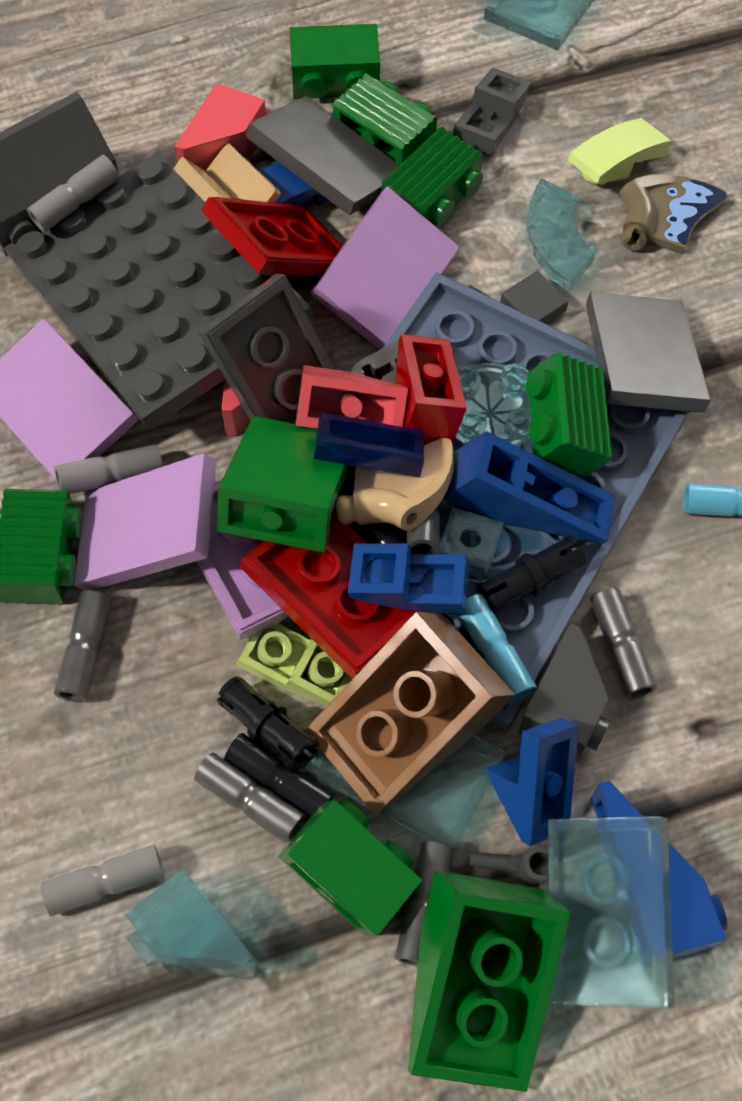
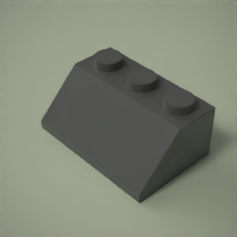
(41, 156)

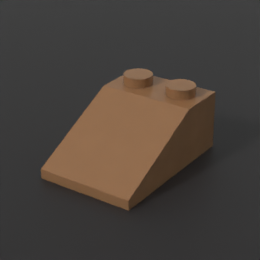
(408, 710)

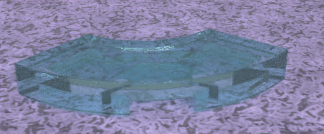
(554, 234)

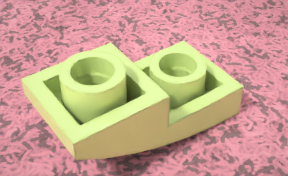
(615, 150)
(293, 664)

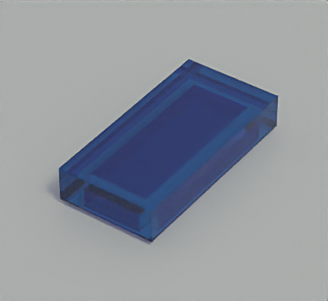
(369, 444)

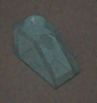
(188, 933)

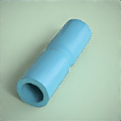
(712, 500)
(493, 645)

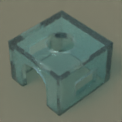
(481, 556)

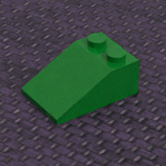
(484, 980)

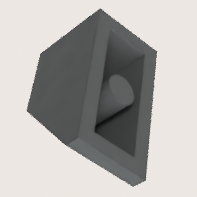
(571, 692)

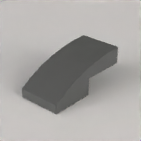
(493, 110)

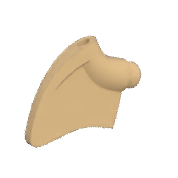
(398, 497)

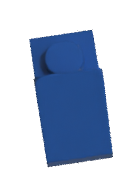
(540, 780)

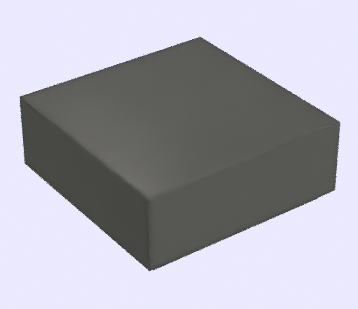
(535, 298)

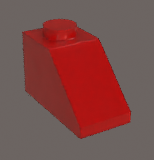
(434, 387)

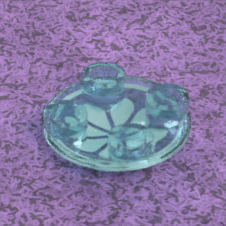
(495, 402)

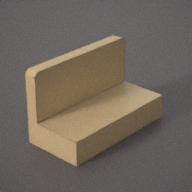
(228, 177)

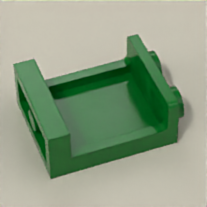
(277, 487)

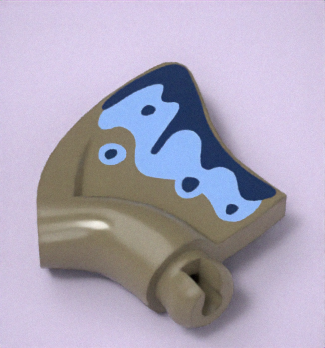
(666, 210)

